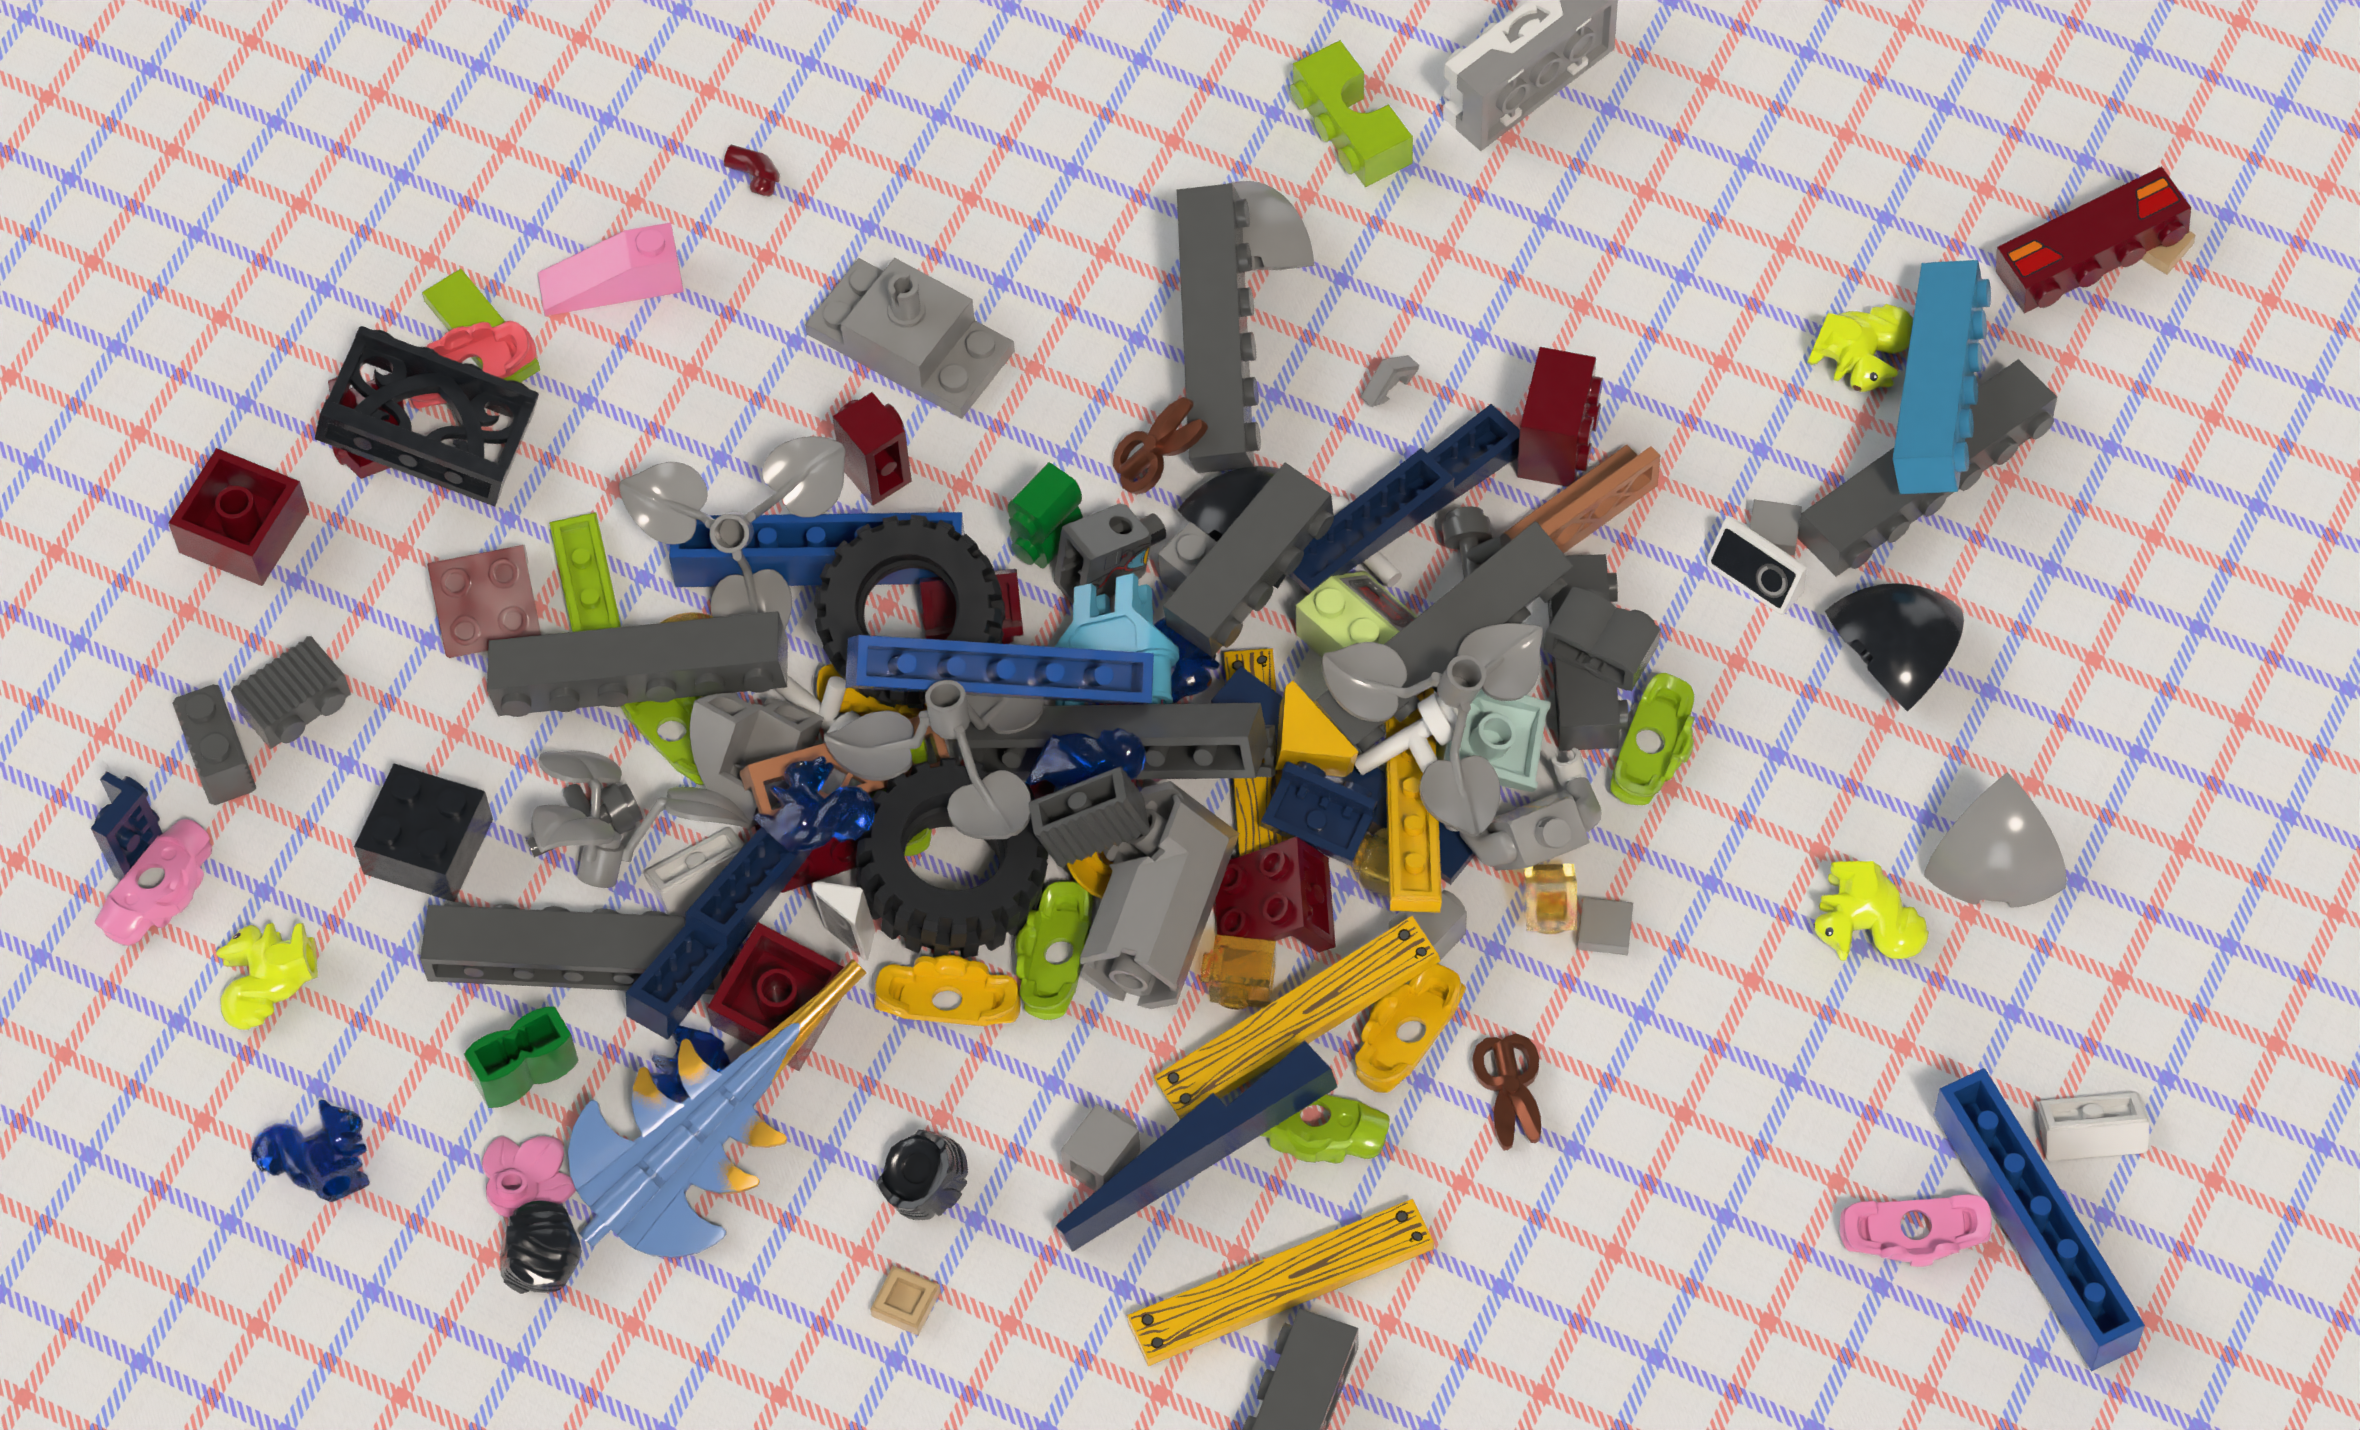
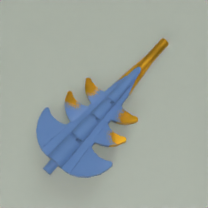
(643, 1182)

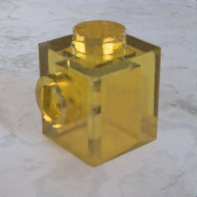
(1550, 898)
(1240, 972)

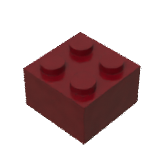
(1559, 417)
(239, 517)
(769, 985)

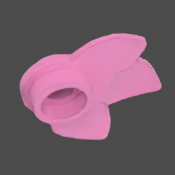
(527, 1170)

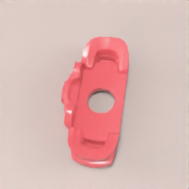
(500, 348)

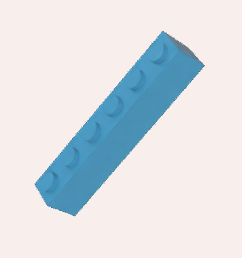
(1941, 377)

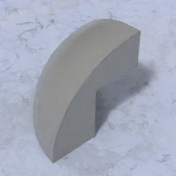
(1275, 229)
(733, 734)
(1999, 851)

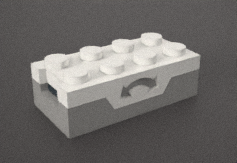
(1524, 63)

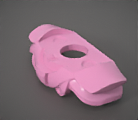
(132, 909)
(1954, 1222)

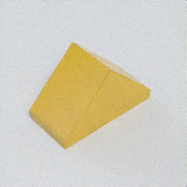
(1310, 736)

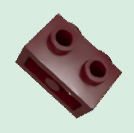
(874, 447)

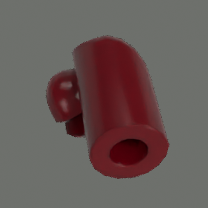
(756, 164)

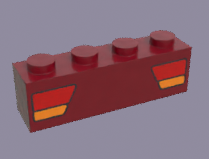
(2093, 240)

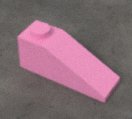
(615, 271)

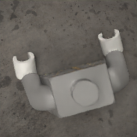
(1543, 826)

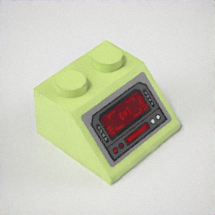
(1349, 612)

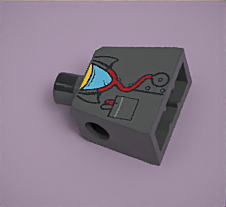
(1105, 548)

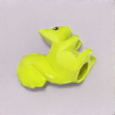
(1856, 336)
(1868, 902)
(274, 975)

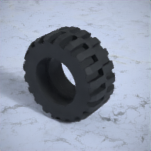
(898, 547)
(930, 914)

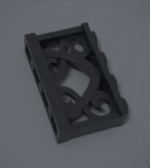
(417, 373)

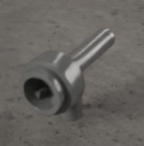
(1470, 532)
(616, 808)

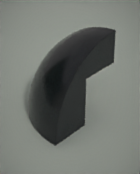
(1224, 498)
(1901, 635)

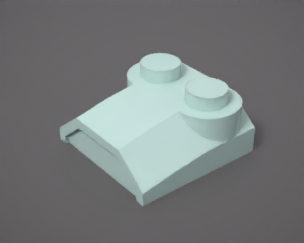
(1505, 735)

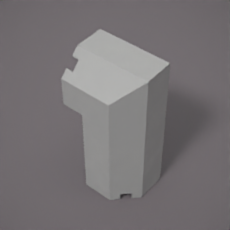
(1158, 900)

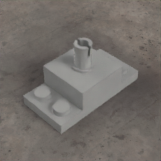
(912, 333)

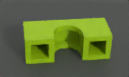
(1366, 143)

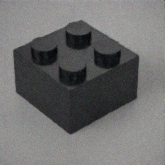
(423, 832)

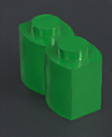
(1041, 512)
(513, 1060)

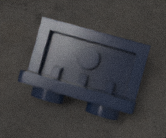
(1320, 811)

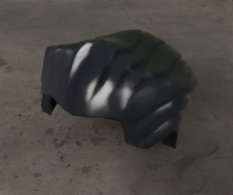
(924, 1175)
(539, 1248)

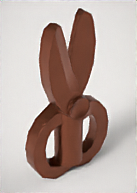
(1159, 442)
(1513, 1093)

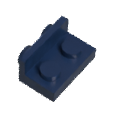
(126, 824)

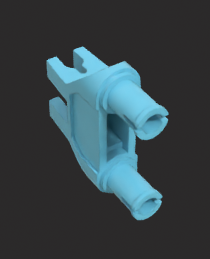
(1124, 630)

